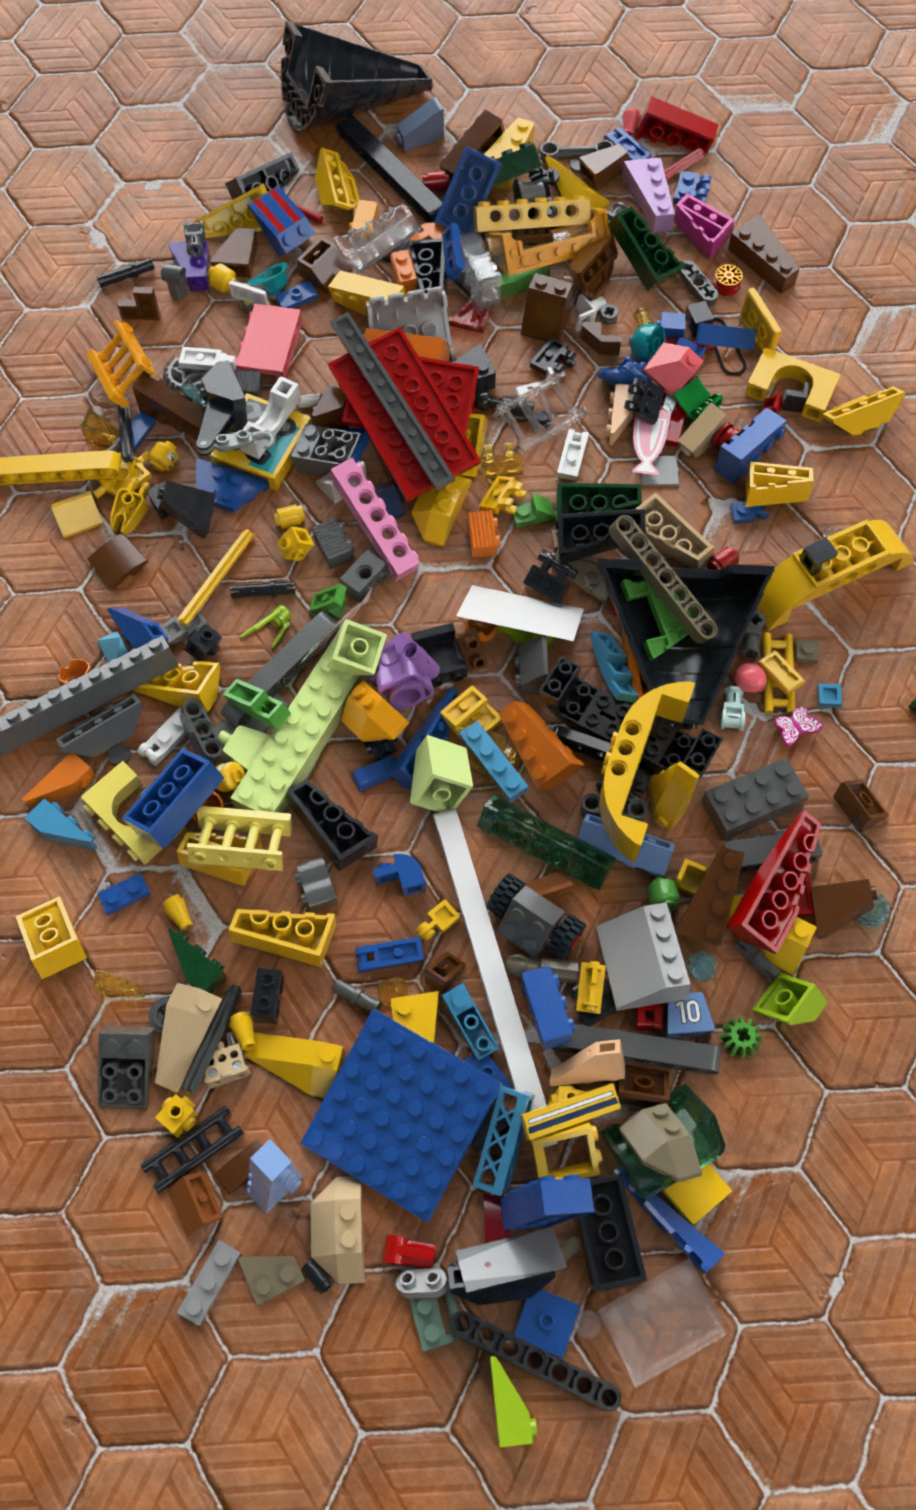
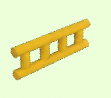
(769, 701)

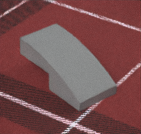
(177, 632)

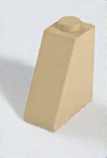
(702, 431)

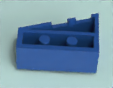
(547, 1007)

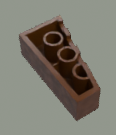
(479, 137)

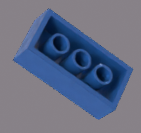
(468, 187)
(173, 798)
(547, 1202)

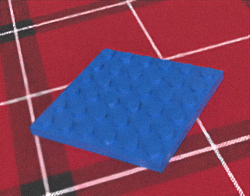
(401, 1114)

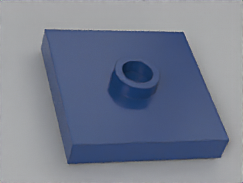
(547, 1322)

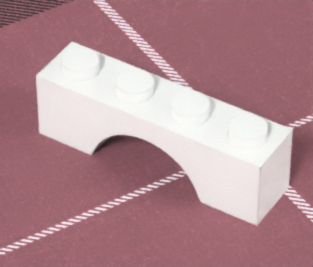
(281, 403)

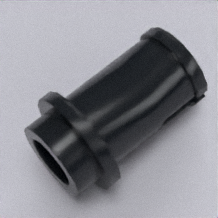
(317, 1276)

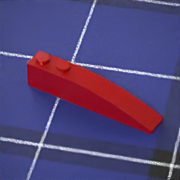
(774, 893)

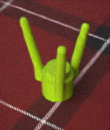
(278, 618)

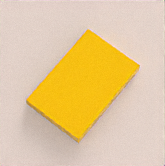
(758, 317)

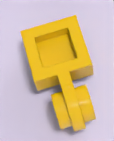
(442, 917)

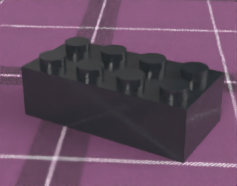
(610, 1238)

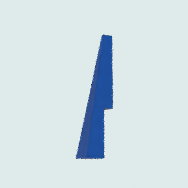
(433, 726)
(693, 1243)

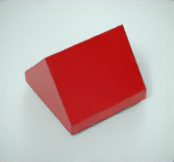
(774, 403)

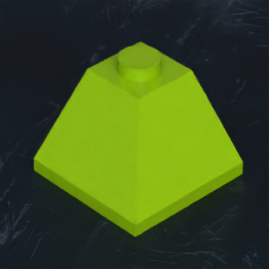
(791, 1001)

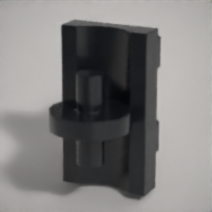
(540, 173)

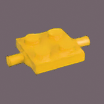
(126, 472)

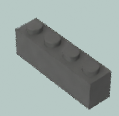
(759, 847)

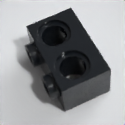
(267, 996)

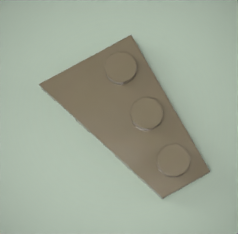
(588, 577)

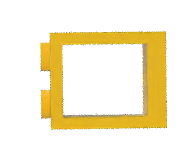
(585, 1169)

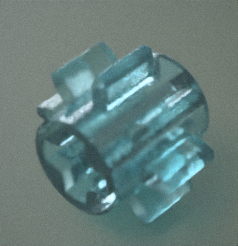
(702, 965)

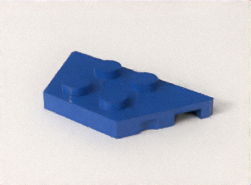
(231, 487)

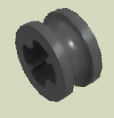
(611, 309)

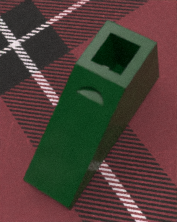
(196, 967)

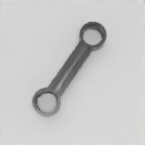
(575, 151)

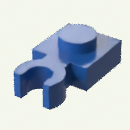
(743, 514)

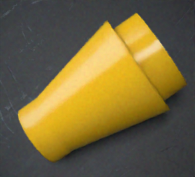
(177, 911)
(242, 1028)

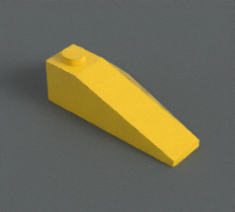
(573, 185)
(185, 683)
(671, 794)
(793, 945)
(298, 1061)

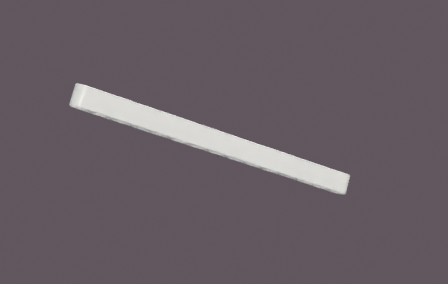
(488, 958)

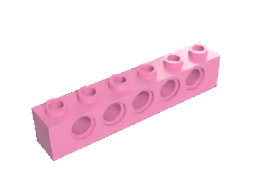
(352, 471)

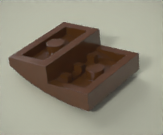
(117, 560)

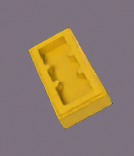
(781, 672)

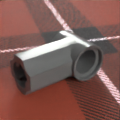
(175, 280)

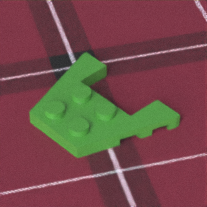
(668, 625)

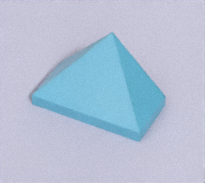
(112, 646)

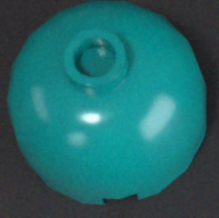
(646, 341)

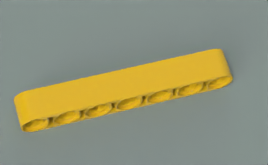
(59, 467)

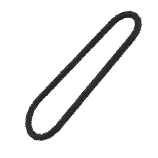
(719, 357)

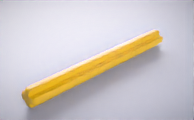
(215, 578)

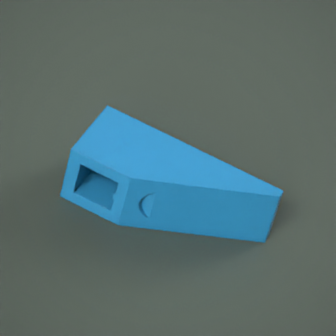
(54, 826)
(469, 1021)

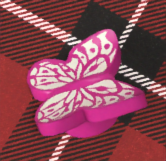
(796, 725)

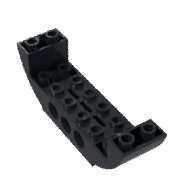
(600, 714)

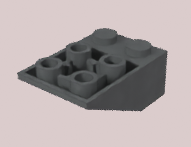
(323, 449)
(125, 1066)

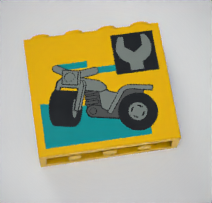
(275, 461)

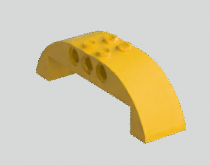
(624, 758)

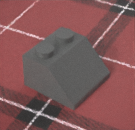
(532, 666)

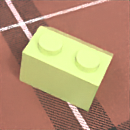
(356, 649)

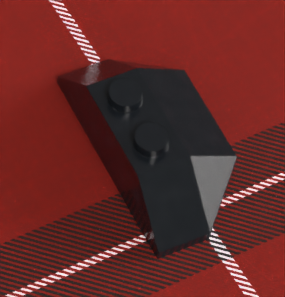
(504, 1292)

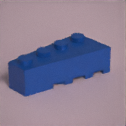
(749, 445)

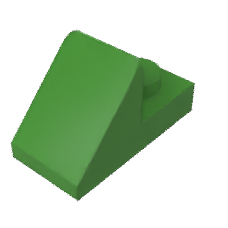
(534, 512)
(329, 601)

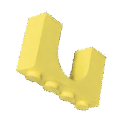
(104, 800)

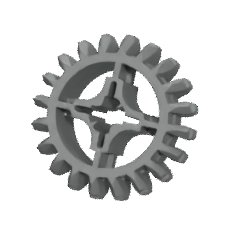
(173, 374)

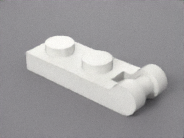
(572, 455)
(164, 738)

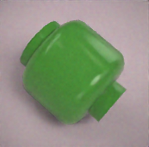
(663, 891)

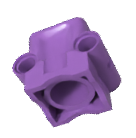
(404, 673)

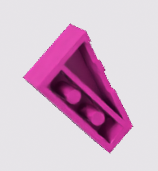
(703, 224)

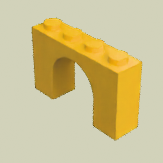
(776, 366)

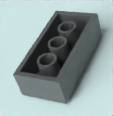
(754, 798)

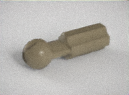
(565, 969)

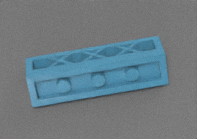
(512, 1144)

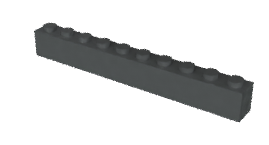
(85, 694)

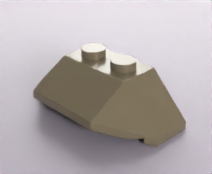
(662, 1143)

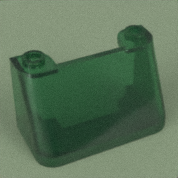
(696, 1119)

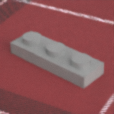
(209, 1283)

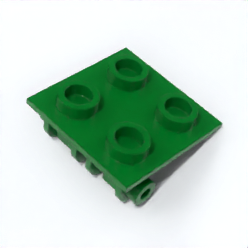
(695, 398)

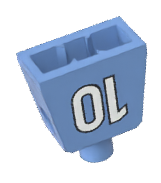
(688, 1018)

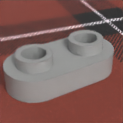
(421, 1283)

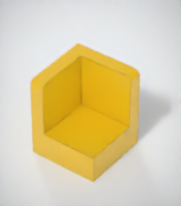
(690, 877)

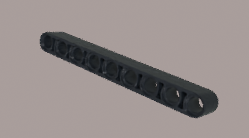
(389, 168)

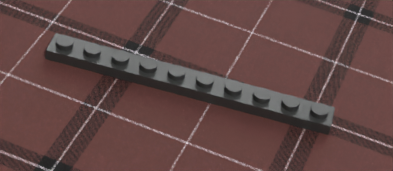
(392, 401)

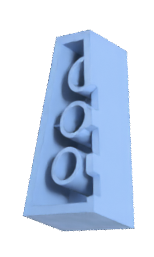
(271, 1176)

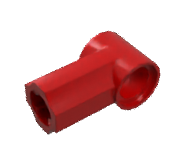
(401, 1251)

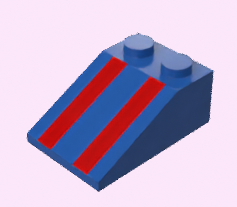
(281, 220)

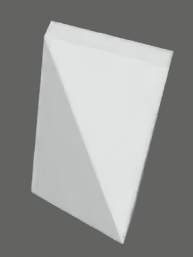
(248, 293)

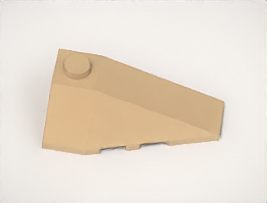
(184, 1029)

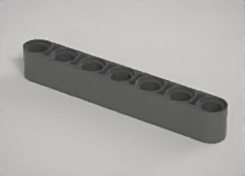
(284, 665)
(650, 1049)

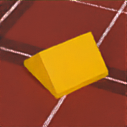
(77, 514)

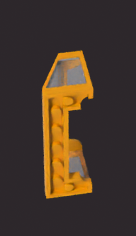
(567, 243)

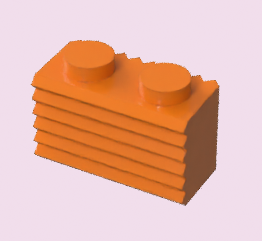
(403, 270)
(482, 533)

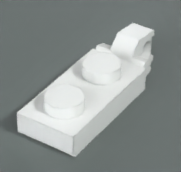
(203, 358)

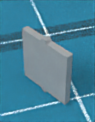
(667, 471)

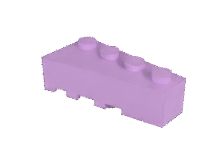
(649, 186)

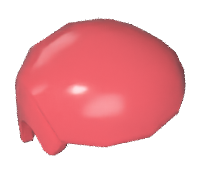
(750, 678)

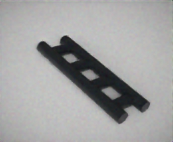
(187, 1164)

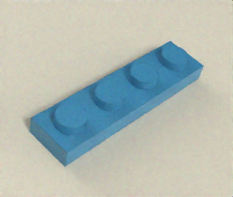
(494, 761)

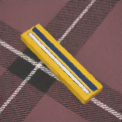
(570, 1111)

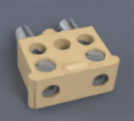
(229, 1070)

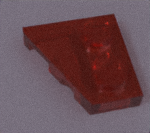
(472, 317)

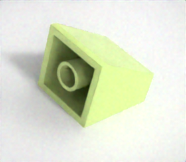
(440, 775)

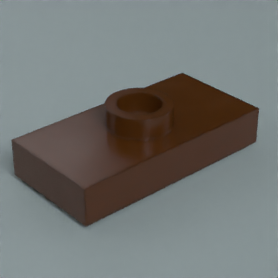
(533, 235)

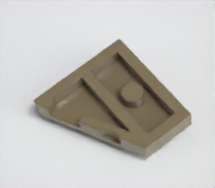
(271, 1275)

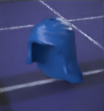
(625, 372)

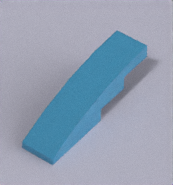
(612, 666)

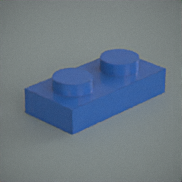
(124, 894)

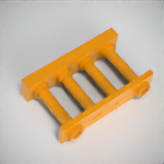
(105, 369)

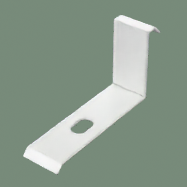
(523, 389)

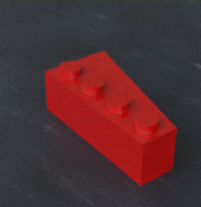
(675, 126)

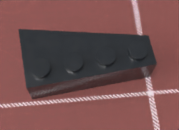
(429, 263)
(589, 534)
(333, 829)

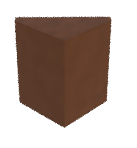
(859, 804)
(643, 1087)

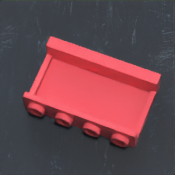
(269, 340)

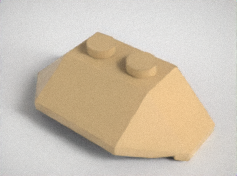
(339, 1230)

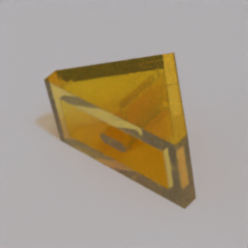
(98, 430)

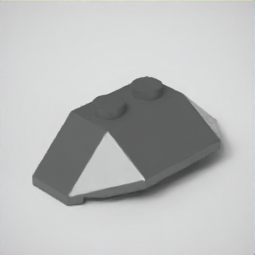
(103, 728)

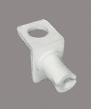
(588, 309)

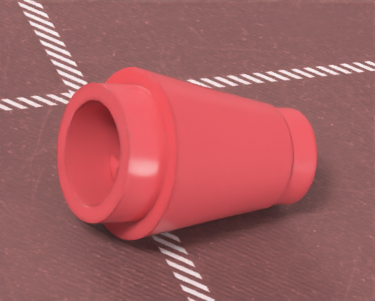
(631, 120)

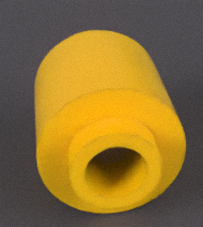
(289, 516)

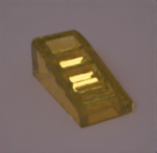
(113, 985)

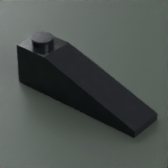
(270, 174)

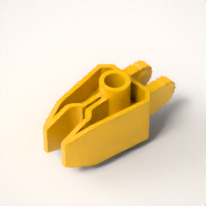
(129, 507)

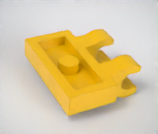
(497, 496)

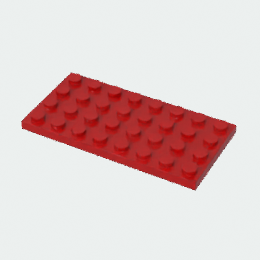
(424, 401)

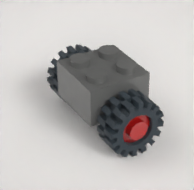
(533, 920)

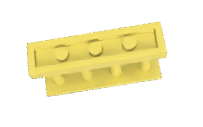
(240, 821)

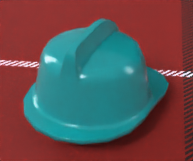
(272, 279)

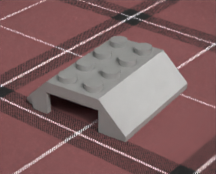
(415, 314)

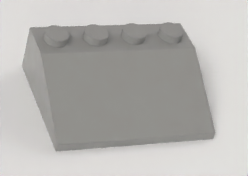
(643, 958)

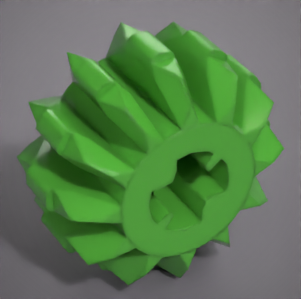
(750, 1040)

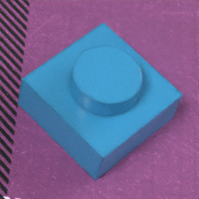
(829, 695)

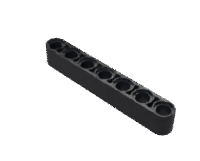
(547, 1362)

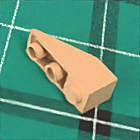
(618, 414)
(595, 1063)

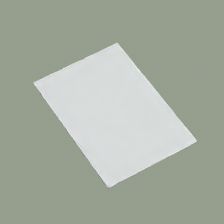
(521, 612)

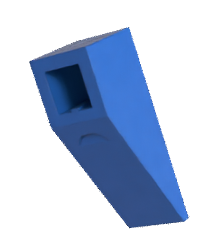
(135, 627)

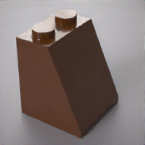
(546, 308)

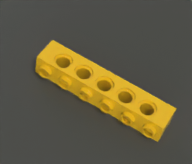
(579, 216)

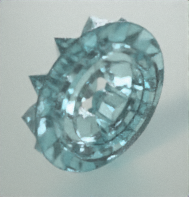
(192, 391)
(880, 915)

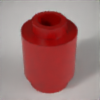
(436, 180)
(723, 558)

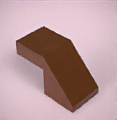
(600, 343)

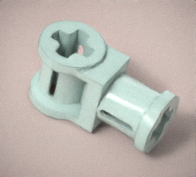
(733, 711)

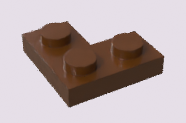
(142, 307)

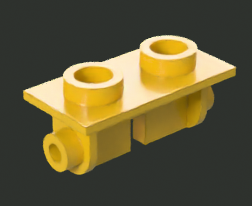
(590, 987)

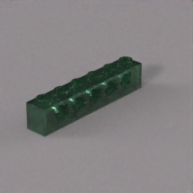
(546, 842)

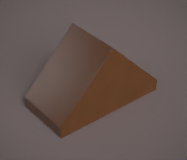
(443, 971)

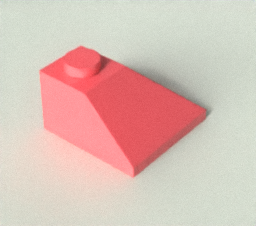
(672, 367)

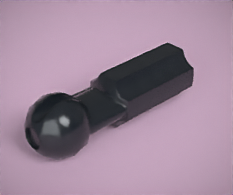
(485, 401)

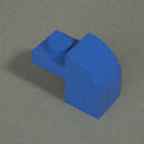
(404, 869)

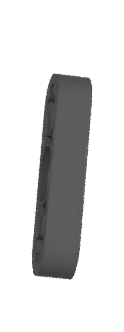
(698, 291)

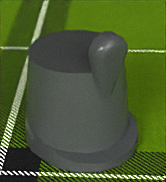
(529, 190)

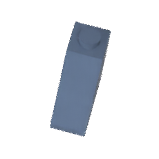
(422, 126)

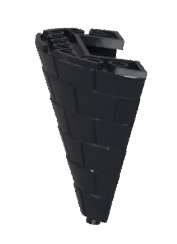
(337, 78)
(727, 597)

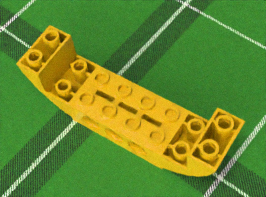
(860, 552)

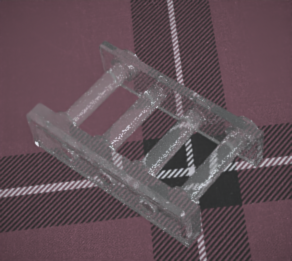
(557, 423)

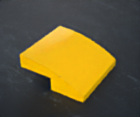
(468, 709)
(698, 1195)

